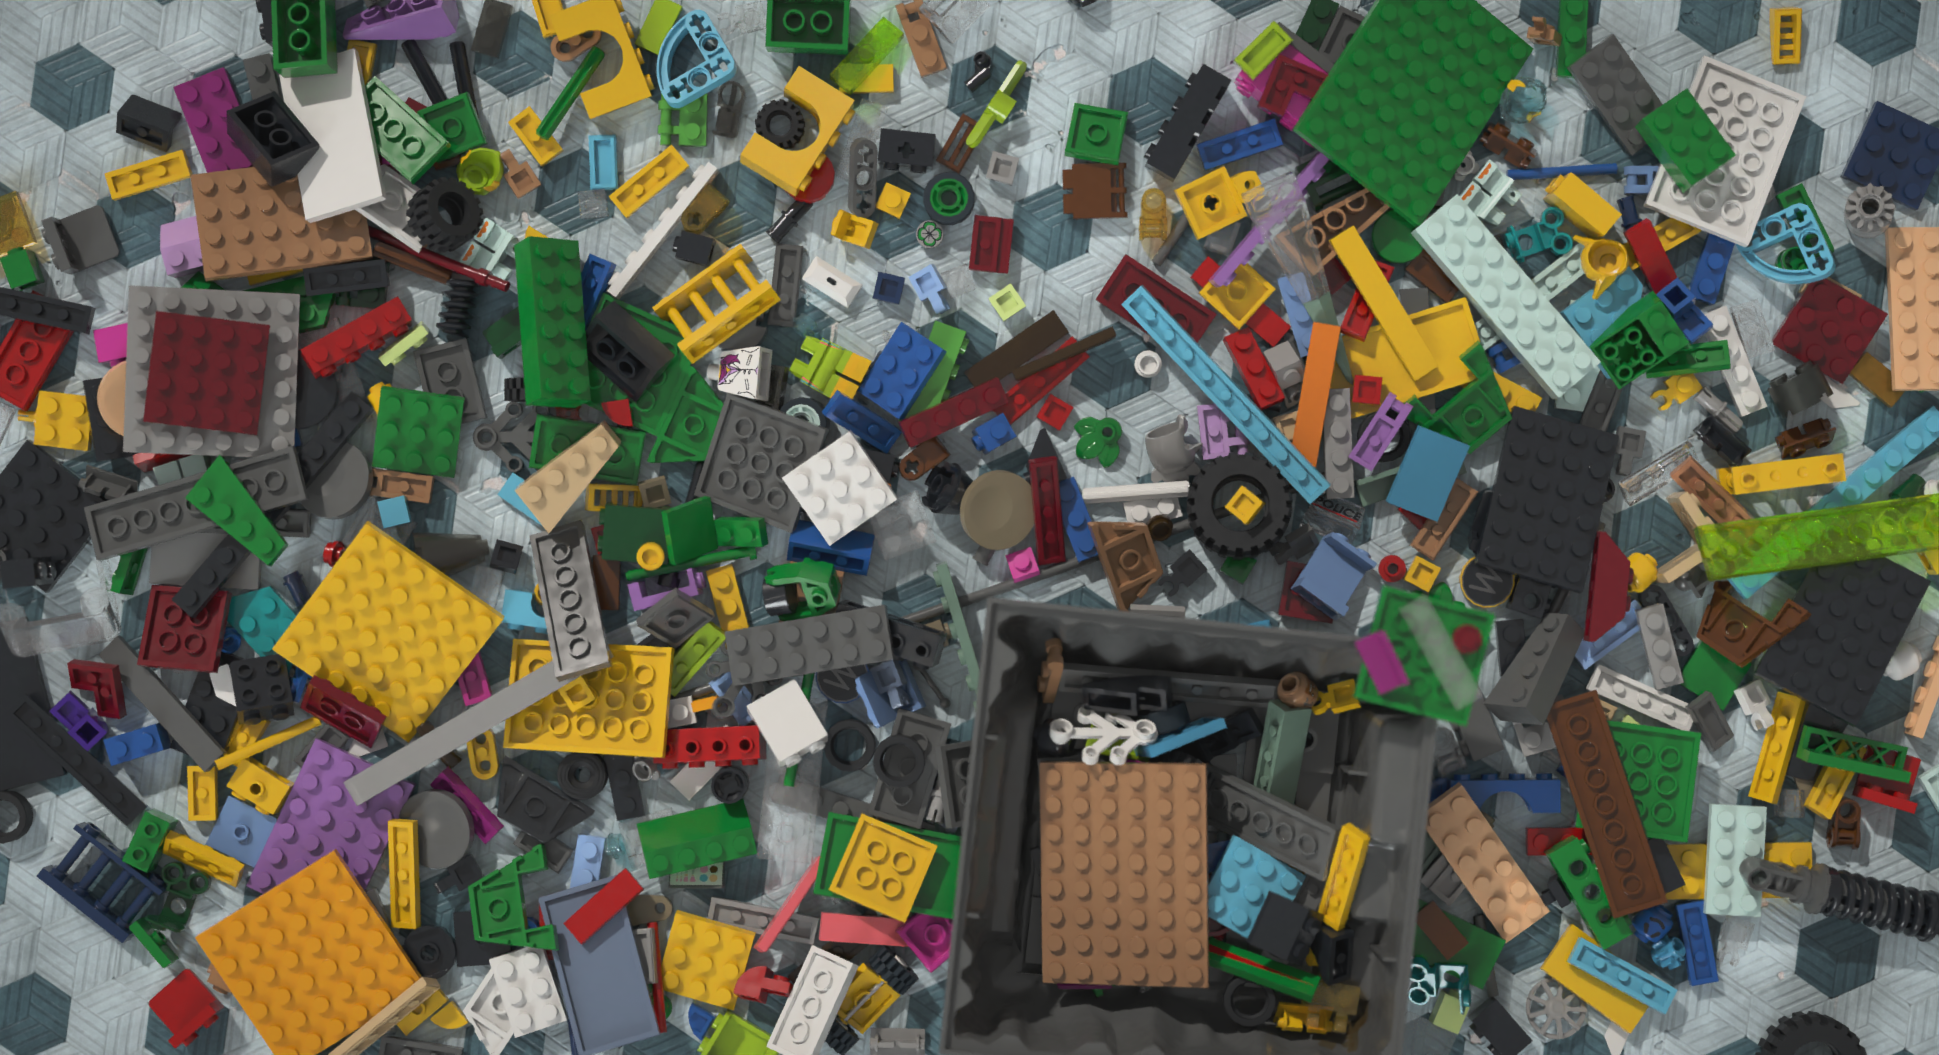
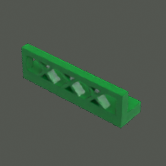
(1855, 764)

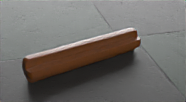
(412, 263)

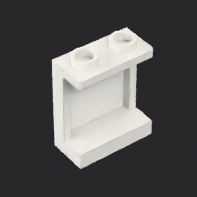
(788, 724)

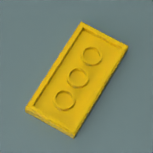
(1604, 998)

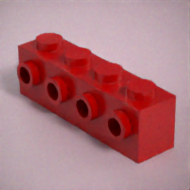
(357, 337)
(713, 745)

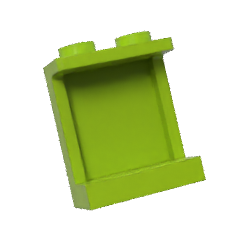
(735, 1037)

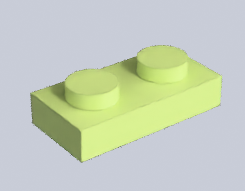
(395, 352)

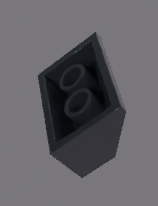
(271, 137)
(625, 351)

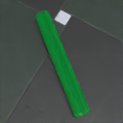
(570, 93)

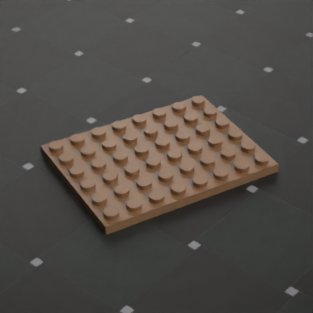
(1124, 873)

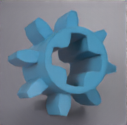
(1668, 952)

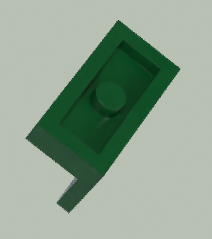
(504, 334)

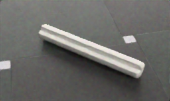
(1136, 492)

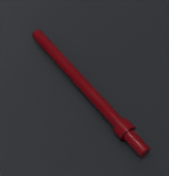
(481, 276)

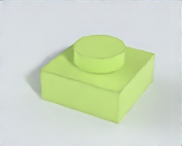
(1007, 302)

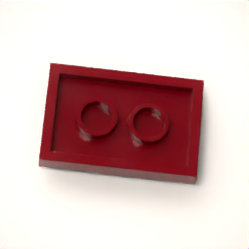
(343, 711)

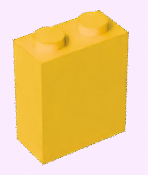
(1581, 205)

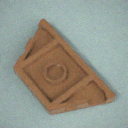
(1126, 558)

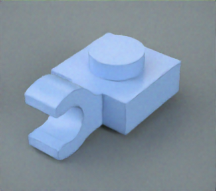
(928, 286)

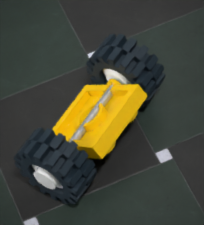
(869, 997)

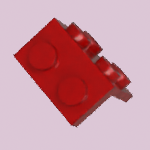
(186, 1007)

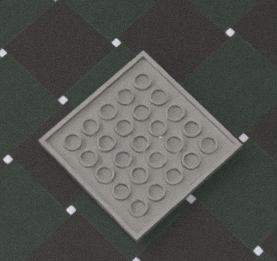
(280, 380)

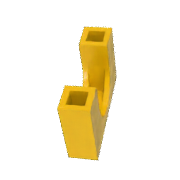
(630, 83)
(792, 168)

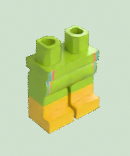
(824, 365)

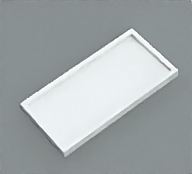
(337, 114)

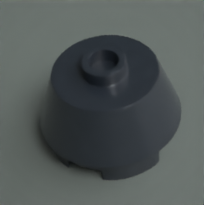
(946, 488)

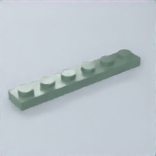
(958, 628)

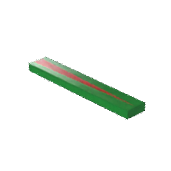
(1262, 970)

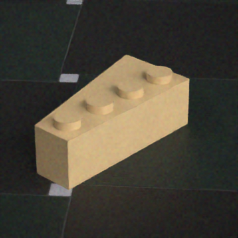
(563, 479)

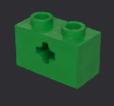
(148, 841)

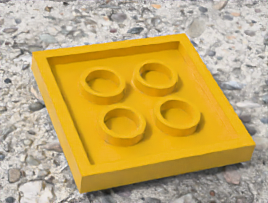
(883, 868)
(705, 959)

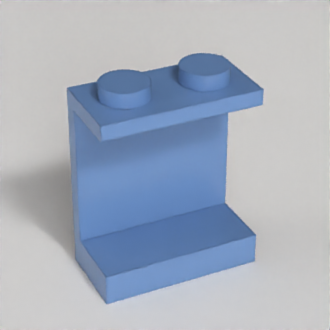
(1333, 574)

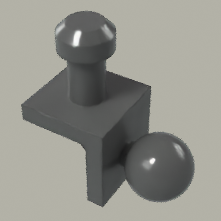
(1694, 580)

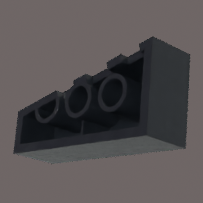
(1187, 123)

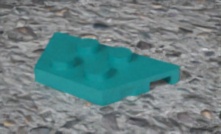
(261, 619)

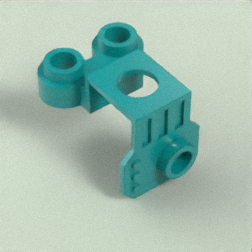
(1542, 235)
(1433, 978)

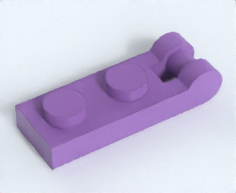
(1380, 432)

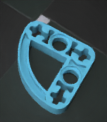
(713, 60)
(1800, 231)

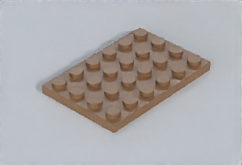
(264, 230)

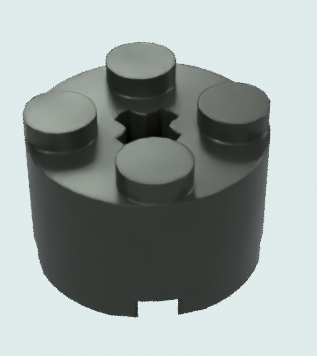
(1799, 390)

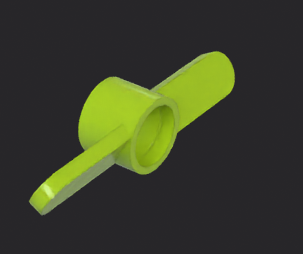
(999, 106)

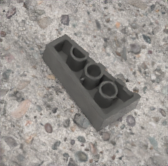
(1537, 672)

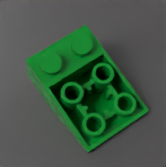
(1638, 340)

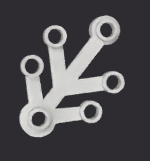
(1137, 732)

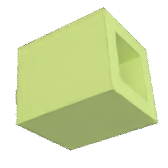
(1447, 1011)

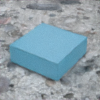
(394, 511)

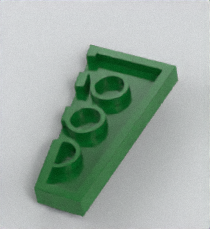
(230, 505)

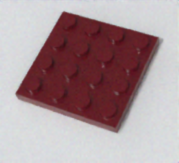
(206, 373)

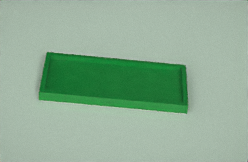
(939, 885)

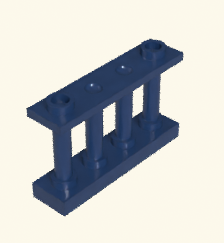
(78, 892)

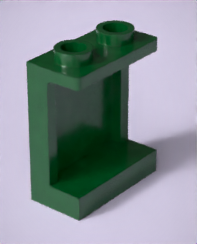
(628, 529)

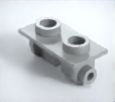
(897, 1041)

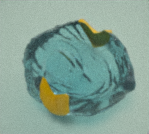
(1523, 100)

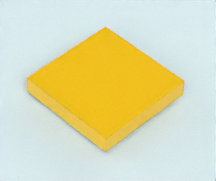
(1240, 297)

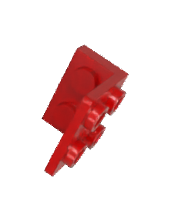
(1887, 791)

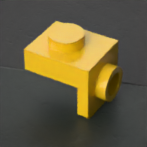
(854, 229)

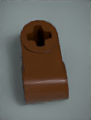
(926, 455)
(1845, 829)

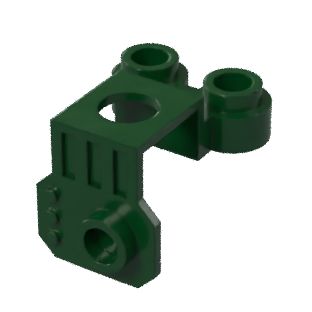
(182, 888)

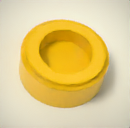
(650, 556)

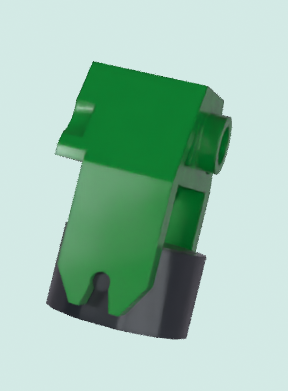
(818, 583)

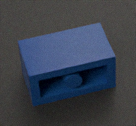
(137, 744)

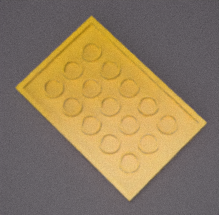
(622, 720)

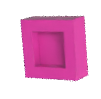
(1022, 564)

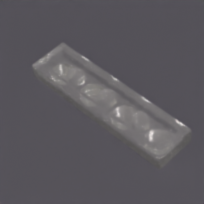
(1440, 652)

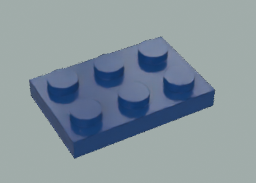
(901, 371)

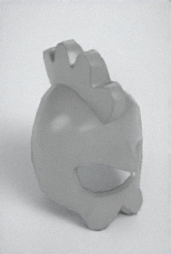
(1169, 453)

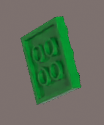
(418, 431)

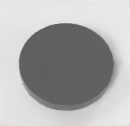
(341, 485)
(443, 827)

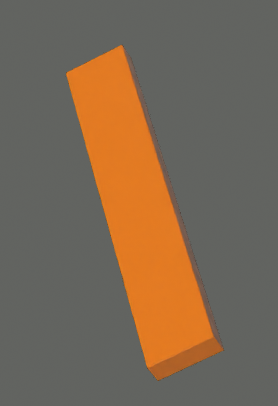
(1316, 389)

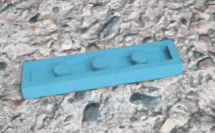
(1622, 975)

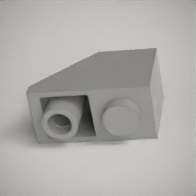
(1287, 371)

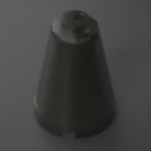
(451, 551)

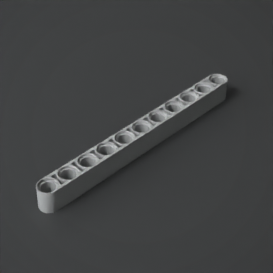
(454, 733)

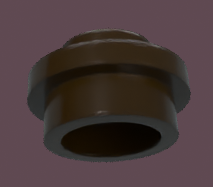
(1160, 527)

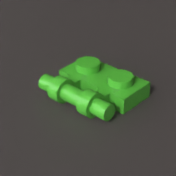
(692, 123)

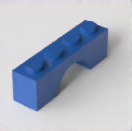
(1538, 793)

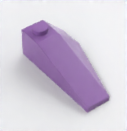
(404, 21)

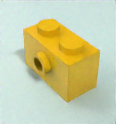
(260, 785)

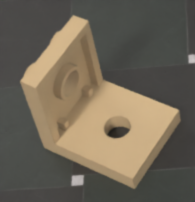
(1687, 509)

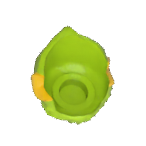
(481, 170)

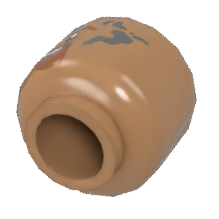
(1297, 690)

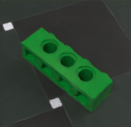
(1561, 858)

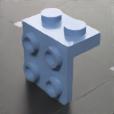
(878, 705)

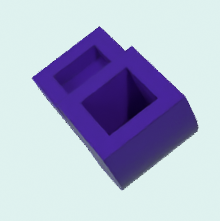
(80, 720)

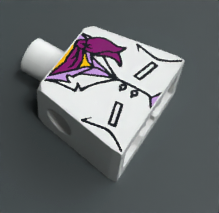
(743, 372)

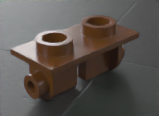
(1517, 148)
(1817, 435)

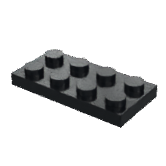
(212, 712)

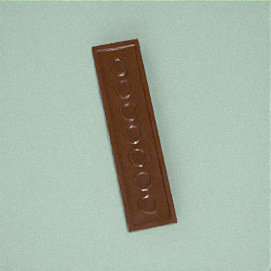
(1605, 804)

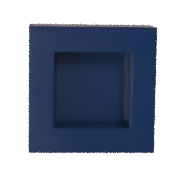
(888, 288)

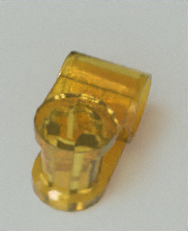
(707, 206)
(1153, 217)

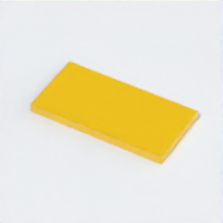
(1446, 332)

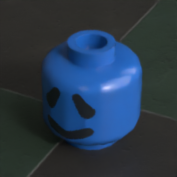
(1652, 923)

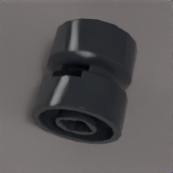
(730, 784)

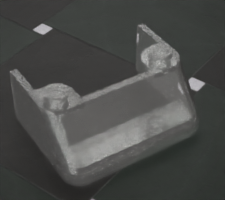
(94, 625)

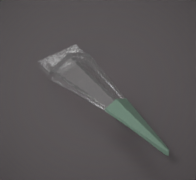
(1286, 227)

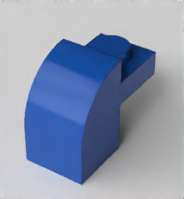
(1682, 308)

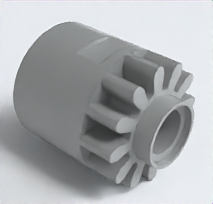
(1865, 224)

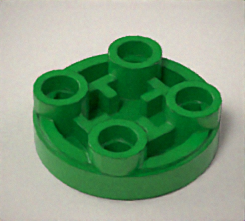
(1393, 238)

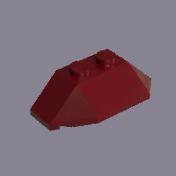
(1607, 587)

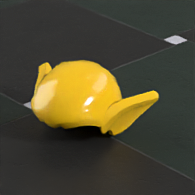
(1602, 261)

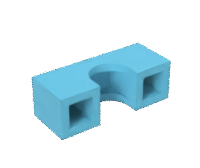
(521, 611)

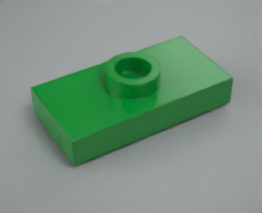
(154, 942)

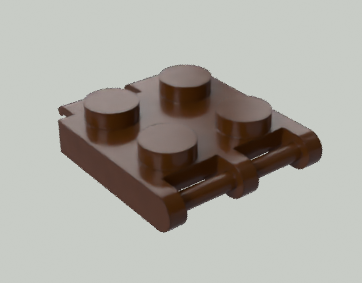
(1094, 191)

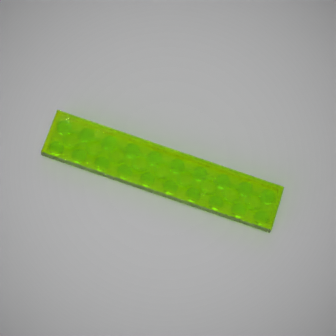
(1819, 537)

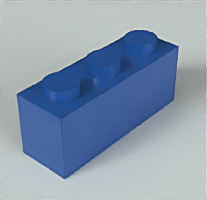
(848, 554)

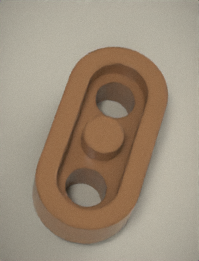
(577, 44)

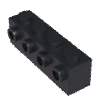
(909, 638)

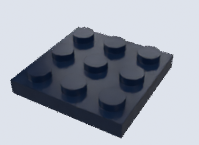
(1894, 154)

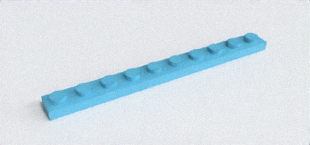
(1226, 394)
(1865, 479)

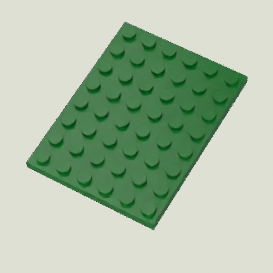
(1412, 97)

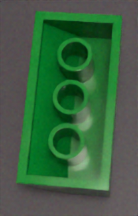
(696, 838)

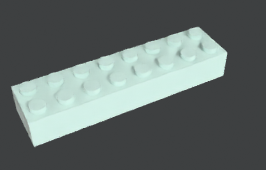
(1505, 297)

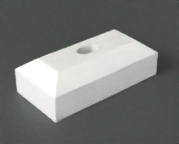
(845, 289)

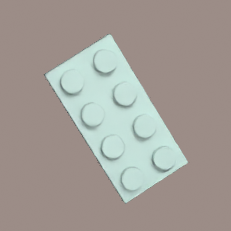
(1733, 836)

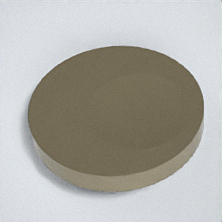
(997, 510)

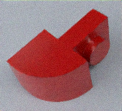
(758, 982)

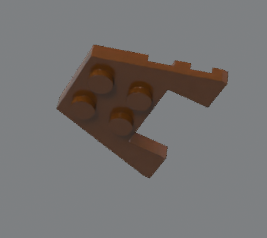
(1739, 630)

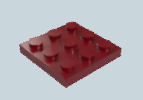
(1829, 328)
(179, 641)

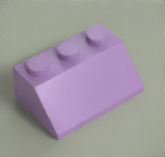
(181, 247)

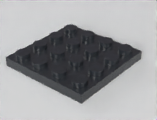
(42, 510)

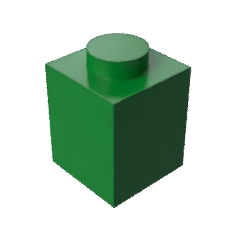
(22, 269)

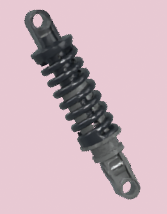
(1848, 896)

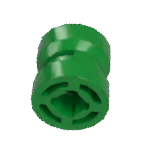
(1795, 259)

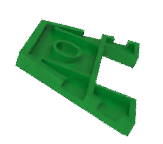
(1472, 413)
(500, 905)

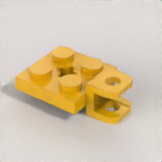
(1228, 195)

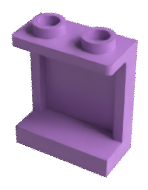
(640, 597)

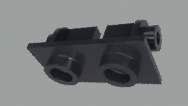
(1722, 440)

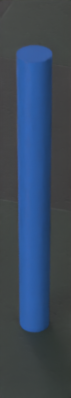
(1554, 172)

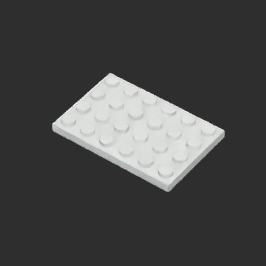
(1757, 126)

